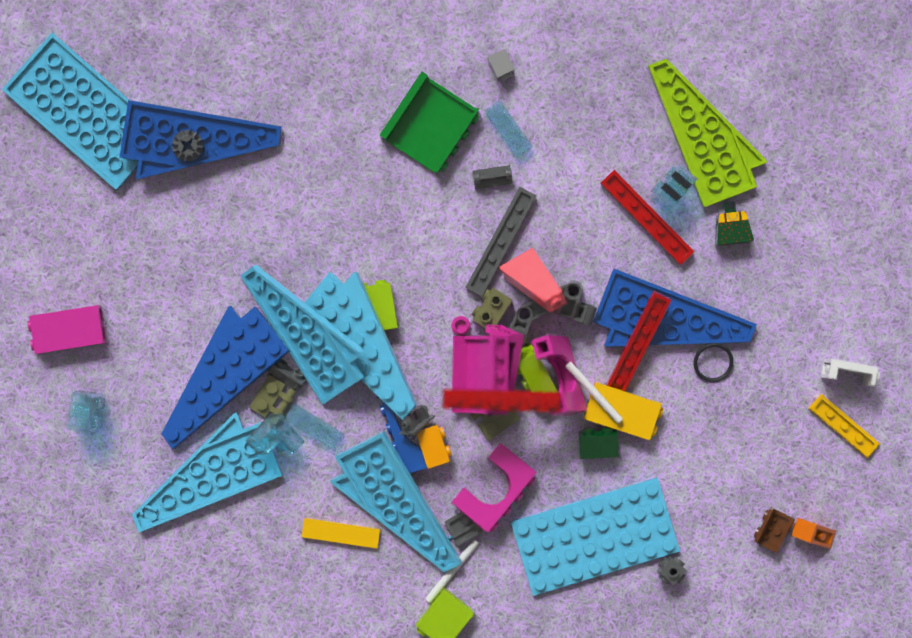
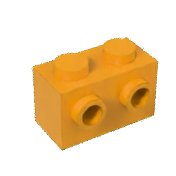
(433, 446)

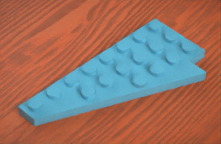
(352, 313)
(314, 343)
(214, 472)
(385, 489)

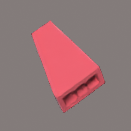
(534, 280)

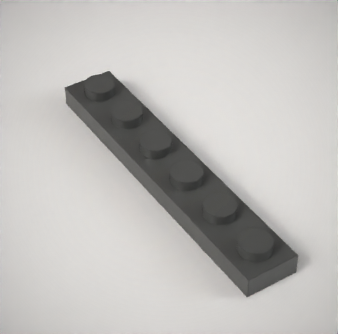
(500, 241)

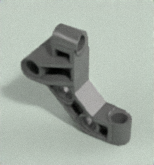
(573, 309)

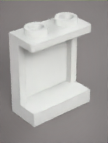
(831, 367)

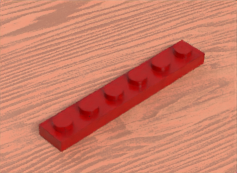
(647, 217)
(638, 341)
(501, 400)

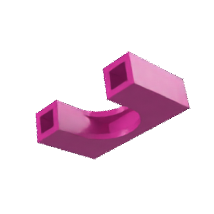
(559, 353)
(517, 475)

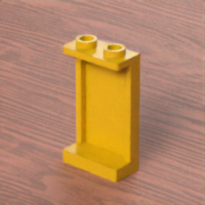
(637, 412)

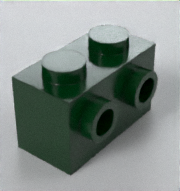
(598, 443)

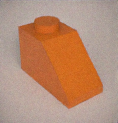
(813, 533)

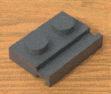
(462, 528)

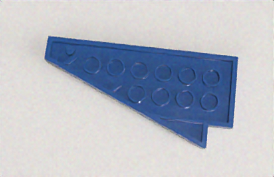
(231, 362)

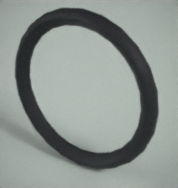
(717, 378)

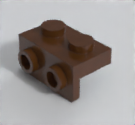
(773, 529)

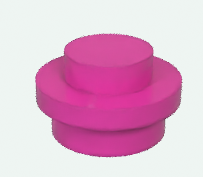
(460, 325)

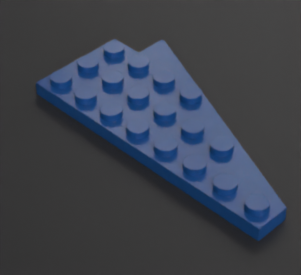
(152, 127)
(683, 322)

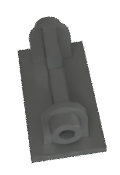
(492, 177)
(294, 377)
(416, 421)

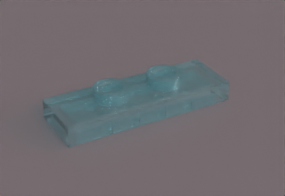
(508, 128)
(313, 426)

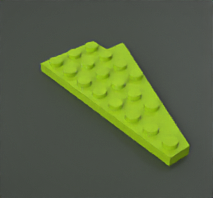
(706, 139)

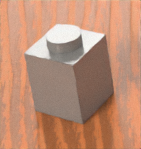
(501, 65)

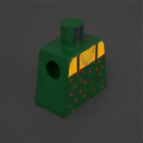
(732, 226)

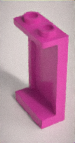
(67, 329)
(515, 347)

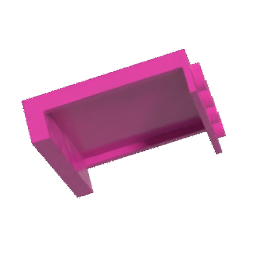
(480, 365)

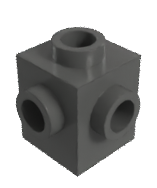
(669, 563)

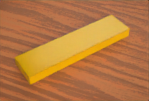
(844, 426)
(340, 533)

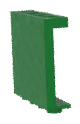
(430, 124)

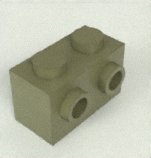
(492, 309)

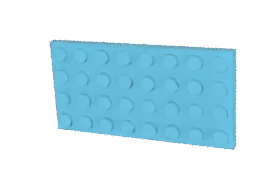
(75, 107)
(595, 536)

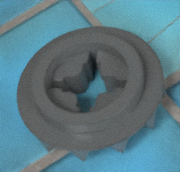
(187, 155)

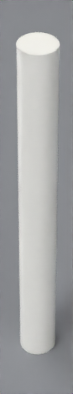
(594, 392)
(450, 573)

